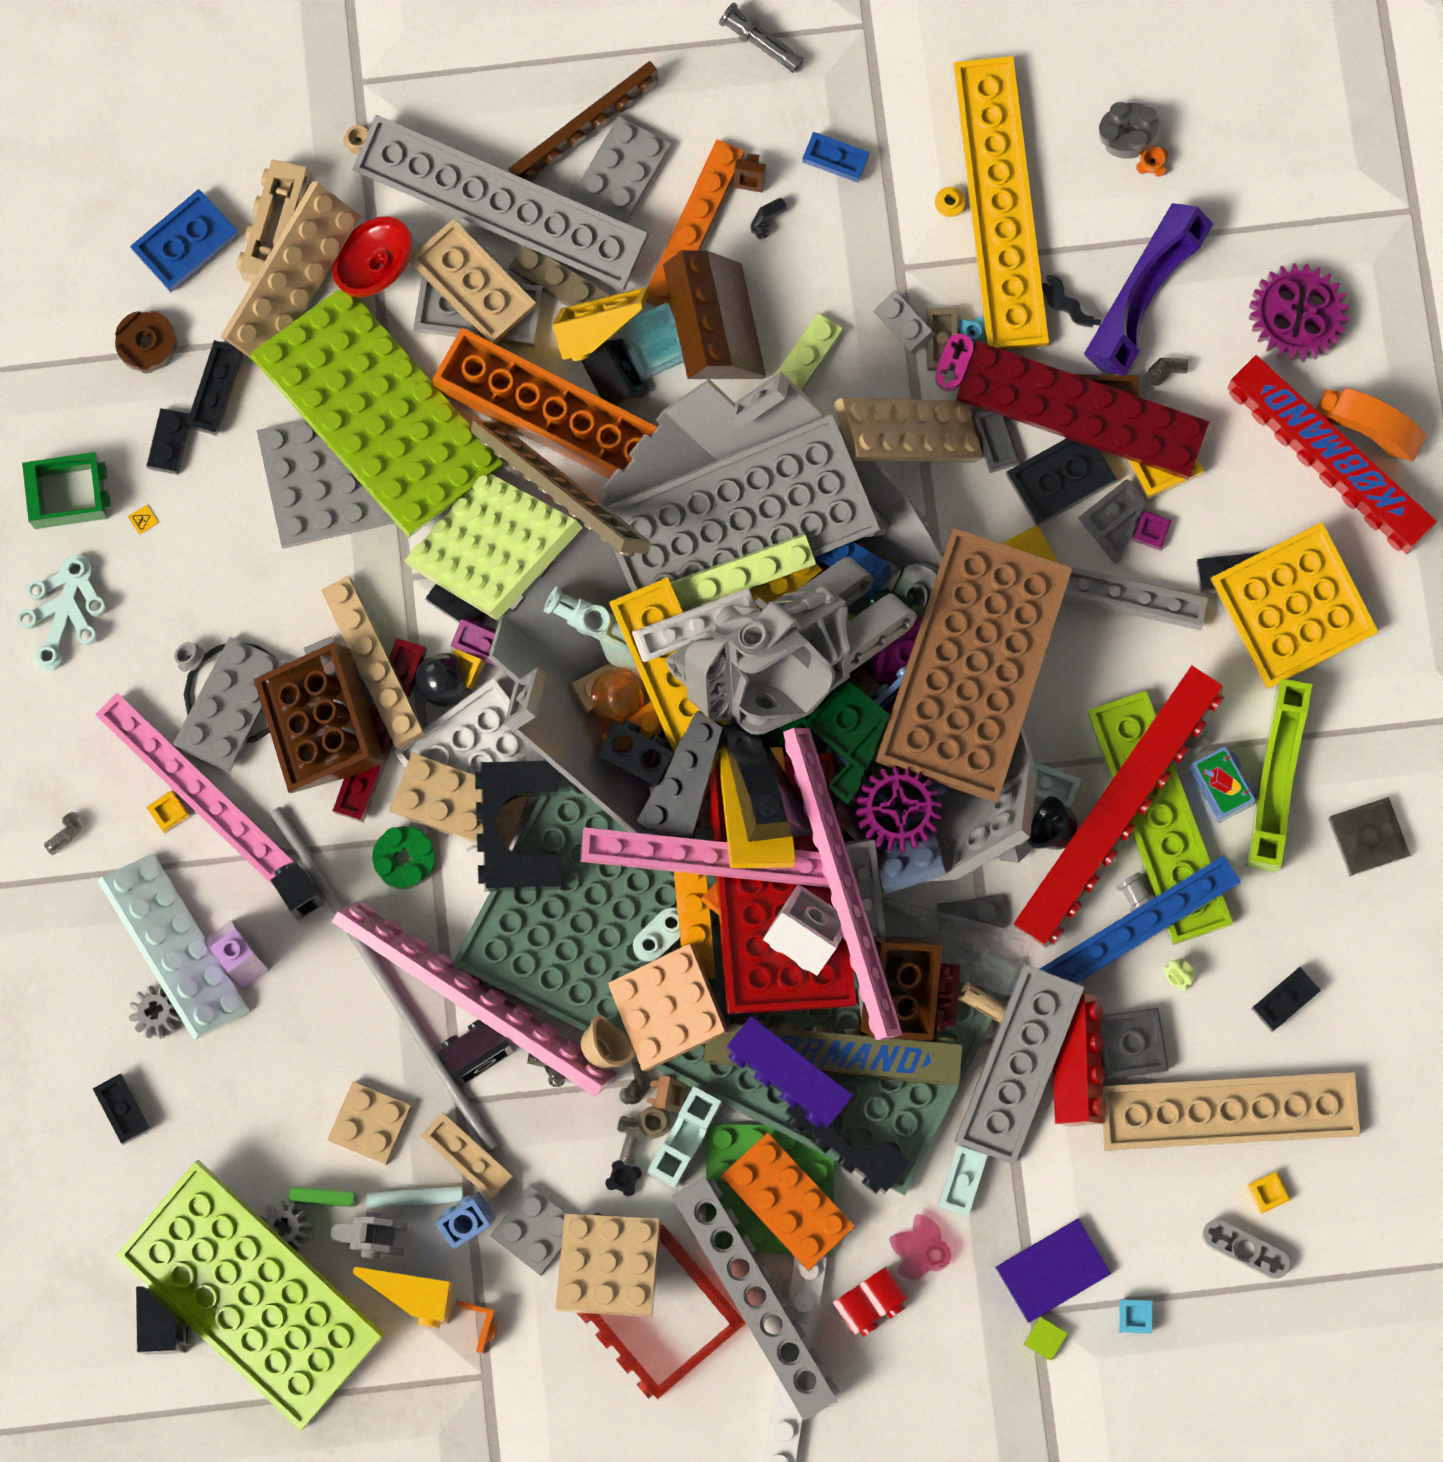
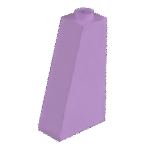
(236, 954)

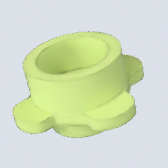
(1180, 973)

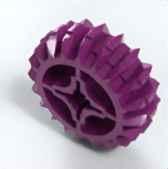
(913, 806)

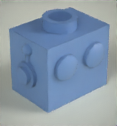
(454, 1224)

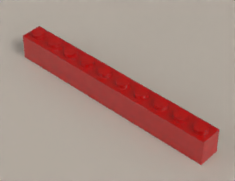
(1119, 806)

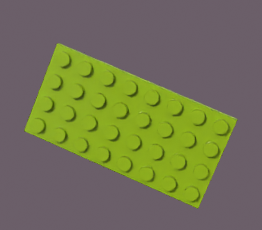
(376, 410)
(250, 1295)

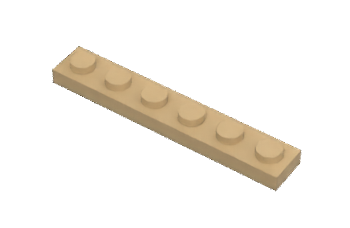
(373, 662)

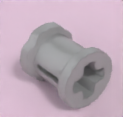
(1135, 891)

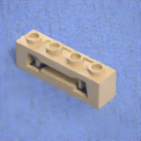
(277, 179)

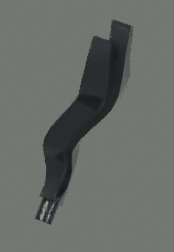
(1058, 301)

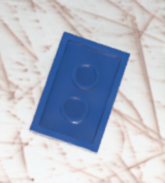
(184, 240)

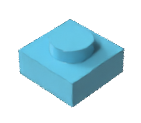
(1135, 1316)

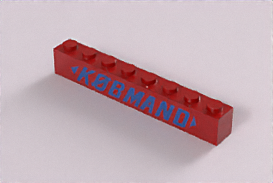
(1331, 455)

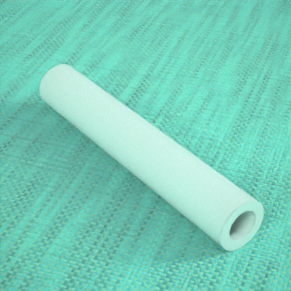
(414, 1197)

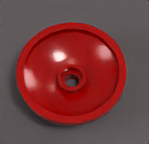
(373, 257)

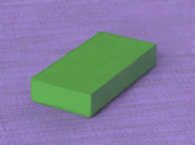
(323, 1197)

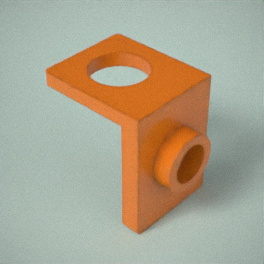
(489, 1328)

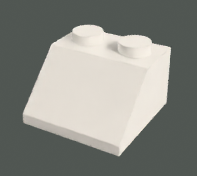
(805, 930)

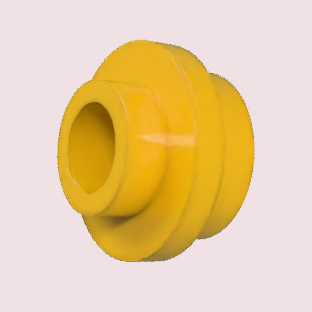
(949, 210)

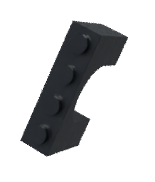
(502, 867)

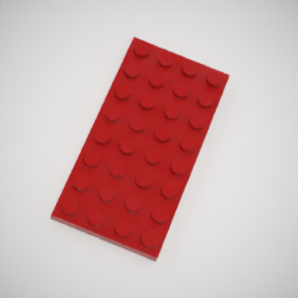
(753, 971)

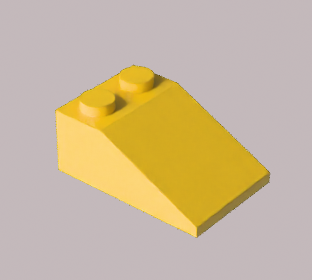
(589, 324)
(419, 1296)

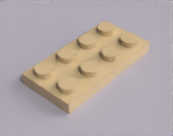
(472, 282)
(447, 801)

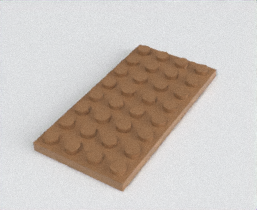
(974, 665)

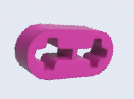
(960, 364)

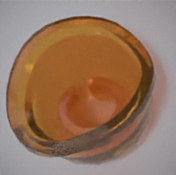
(617, 694)

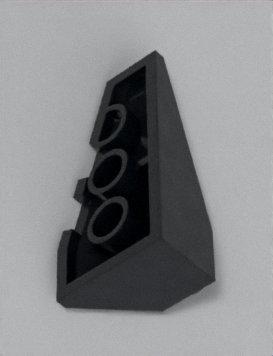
(764, 791)

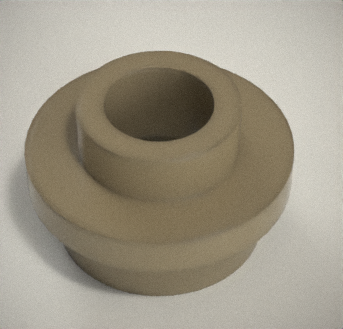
(654, 1132)

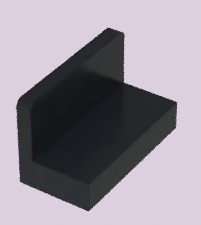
(614, 373)

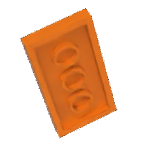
(787, 1201)

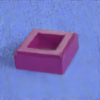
(1151, 530)

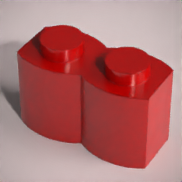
(870, 1302)

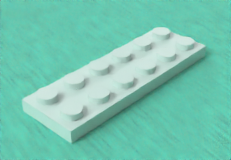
(173, 946)

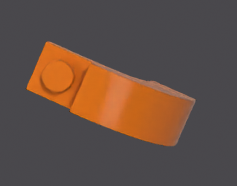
(1375, 419)

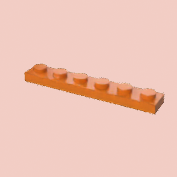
(697, 214)

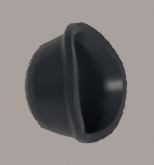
(440, 679)
(1052, 825)

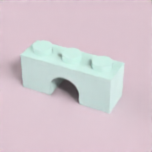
(685, 1137)

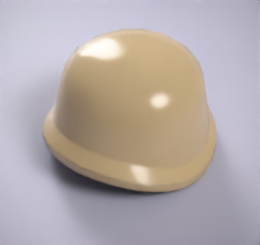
(606, 1044)

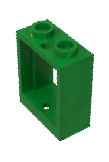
(34, 496)

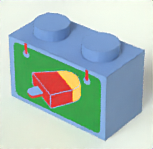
(1223, 784)

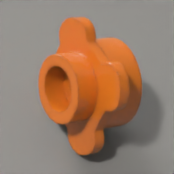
(1156, 168)

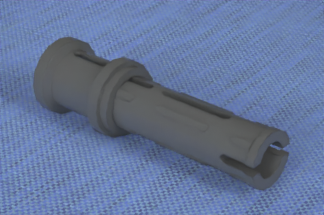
(749, 30)

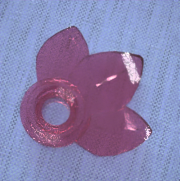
(915, 1248)

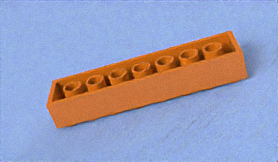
(539, 404)

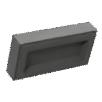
(995, 440)

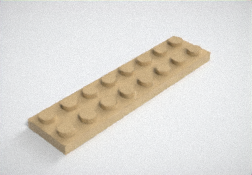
(1230, 1111)

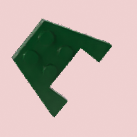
(851, 727)

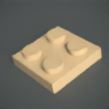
(369, 1123)

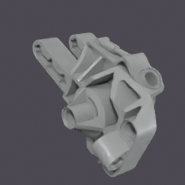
(789, 654)

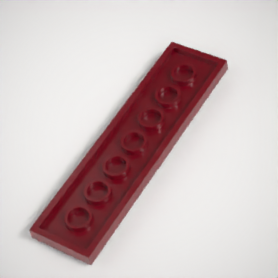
(1082, 410)

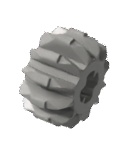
(147, 1006)
(294, 1222)

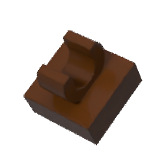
(749, 174)

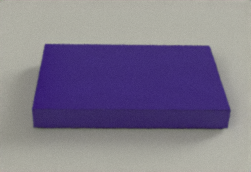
(1052, 1270)

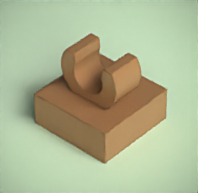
(669, 1094)

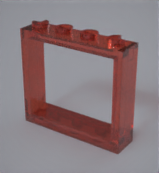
(629, 1362)

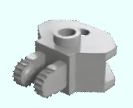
(370, 1235)

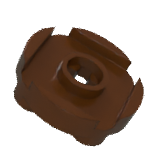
(146, 324)

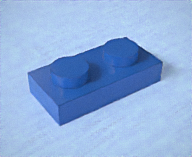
(835, 157)

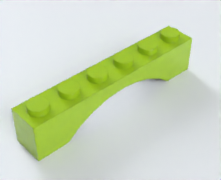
(1277, 775)

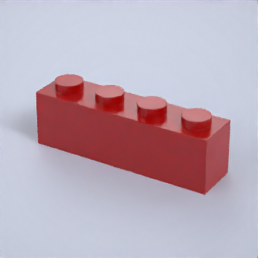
(1079, 1068)

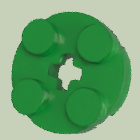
(394, 842)

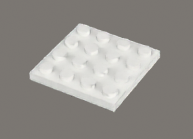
(472, 735)

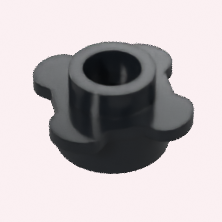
(615, 1182)

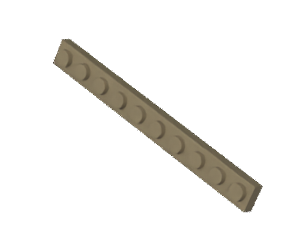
(561, 488)

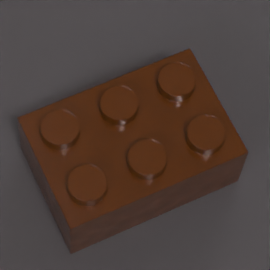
(913, 983)

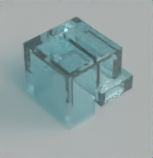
(653, 341)

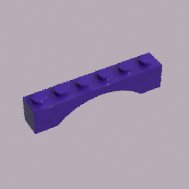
(1174, 240)

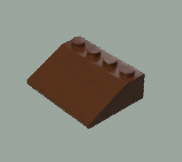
(713, 316)
(319, 718)

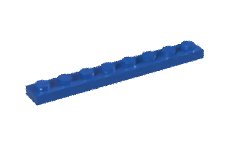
(1145, 922)

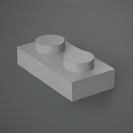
(904, 322)

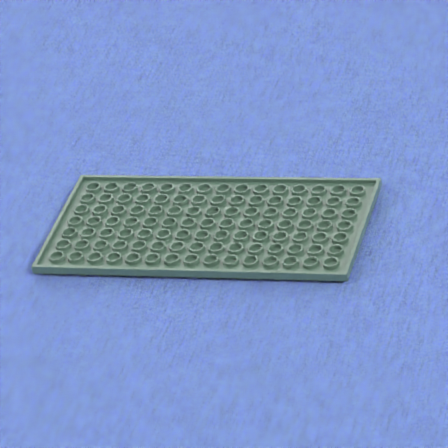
(572, 941)

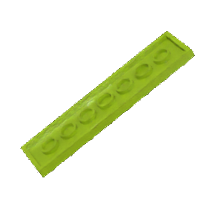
(1167, 832)

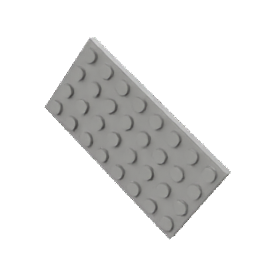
(748, 503)

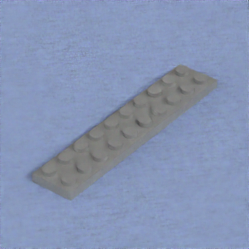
(500, 202)

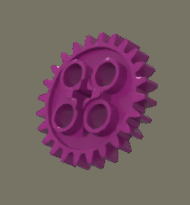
(1325, 317)

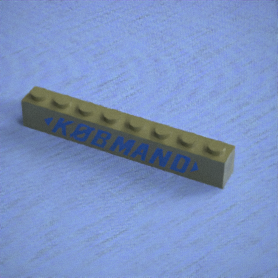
(858, 1055)

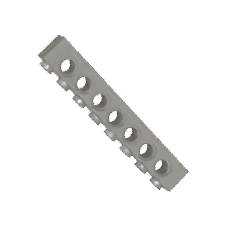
(689, 1202)

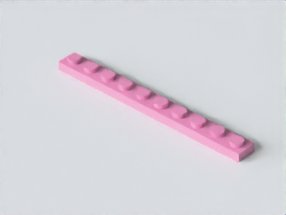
(842, 882)

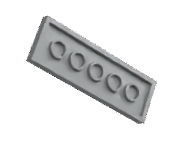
(1019, 1064)

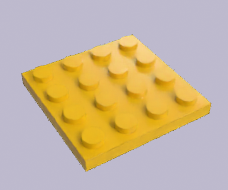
(1294, 605)

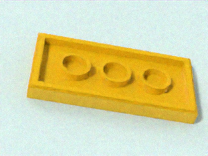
(754, 854)

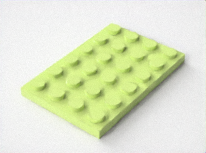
(492, 545)

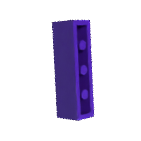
(789, 1073)

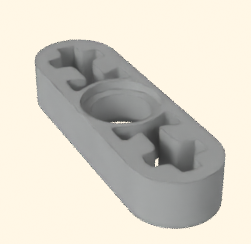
(1263, 1267)

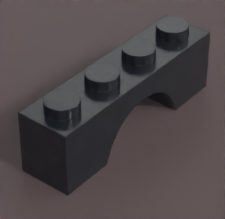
(877, 1165)

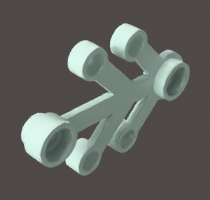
(63, 607)

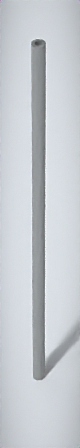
(387, 985)

